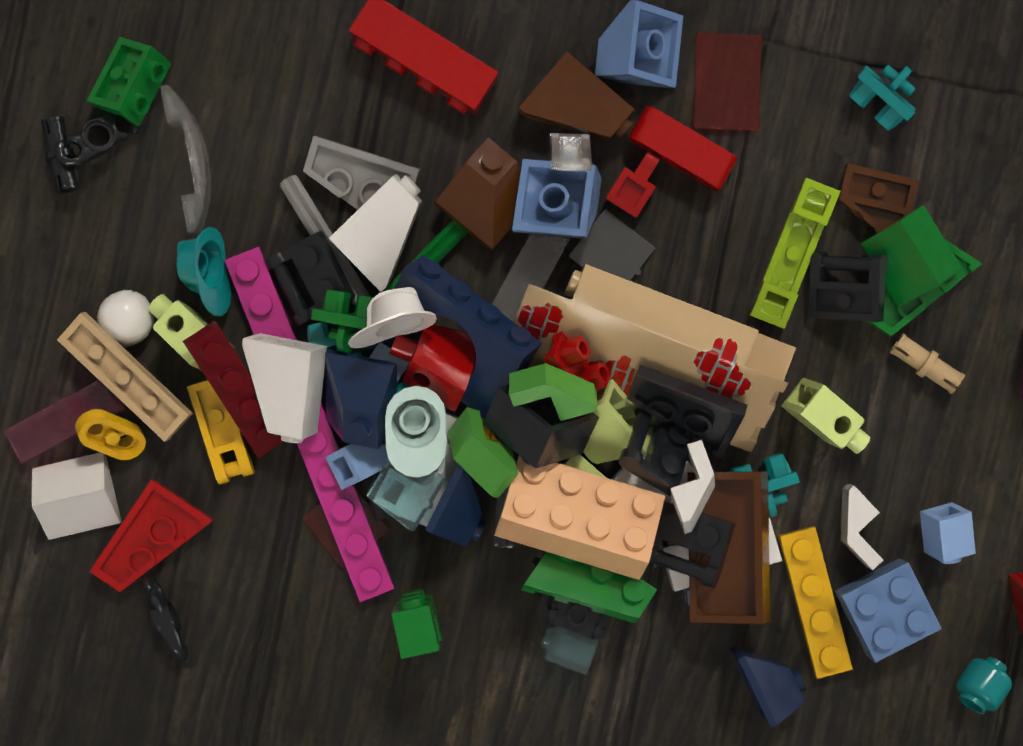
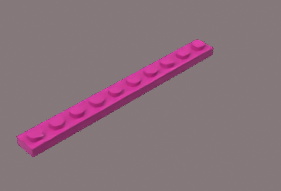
(340, 506)

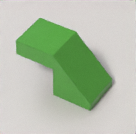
(569, 393)
(484, 460)

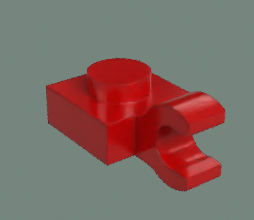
(632, 188)

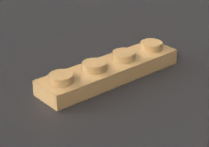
(124, 376)

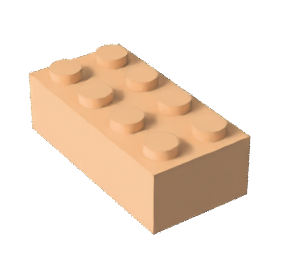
(581, 517)

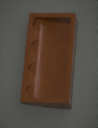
(744, 583)

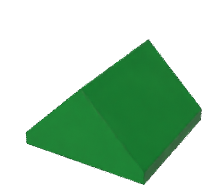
(915, 255)

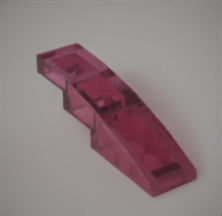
(57, 421)

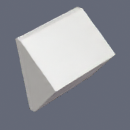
(74, 496)

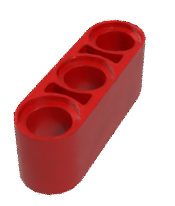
(682, 148)

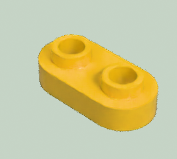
(107, 433)

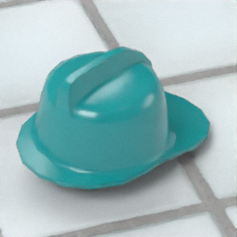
(204, 271)

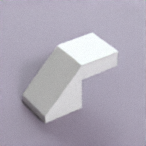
(692, 496)
(854, 517)

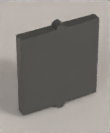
(612, 248)

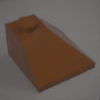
(484, 194)

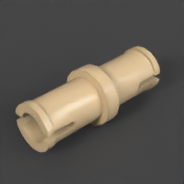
(927, 363)

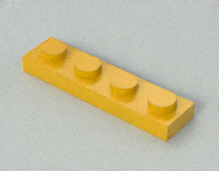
(815, 602)

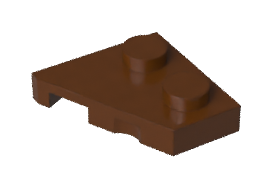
(876, 195)

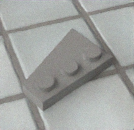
(351, 171)

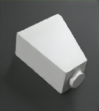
(379, 230)
(287, 383)

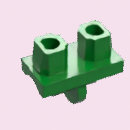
(335, 311)

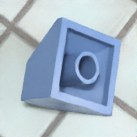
(641, 46)
(556, 201)

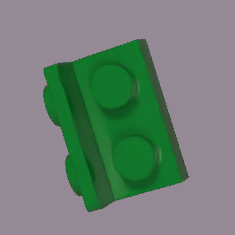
(129, 80)

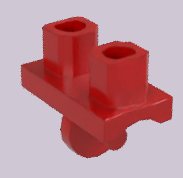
(571, 357)

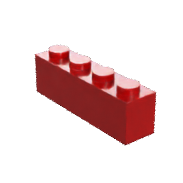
(423, 54)

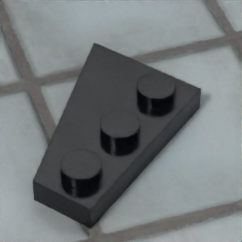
(695, 409)

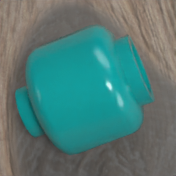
(983, 685)

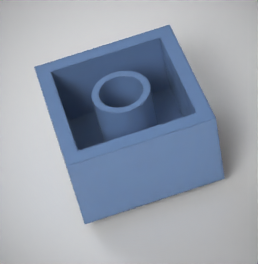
(887, 610)

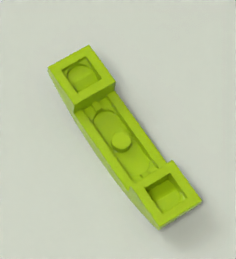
(793, 252)

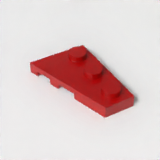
(147, 535)

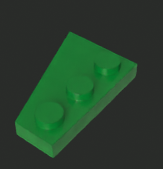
(898, 317)
(590, 586)

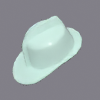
(415, 431)

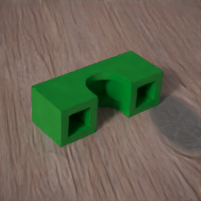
(416, 624)

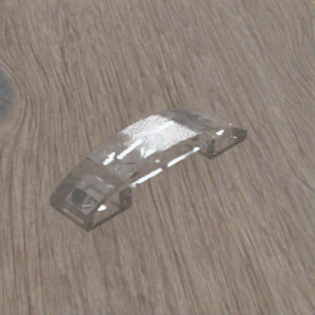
(195, 204)

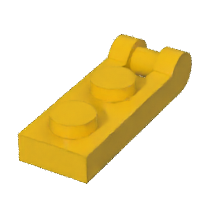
(219, 433)

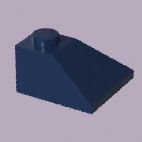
(358, 396)
(458, 511)
(771, 685)

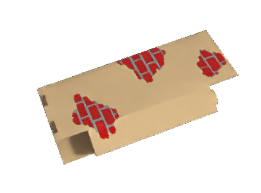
(644, 327)

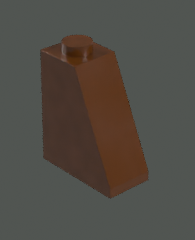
(578, 102)

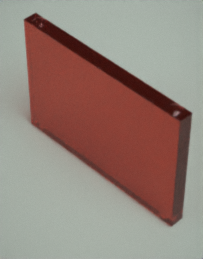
(727, 81)

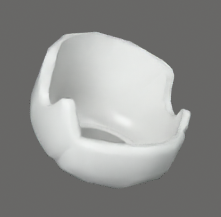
(126, 317)

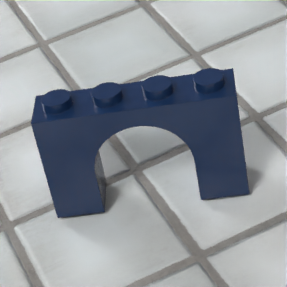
(498, 341)

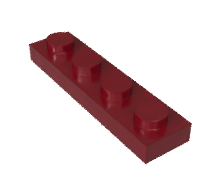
(232, 385)

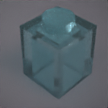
(568, 649)

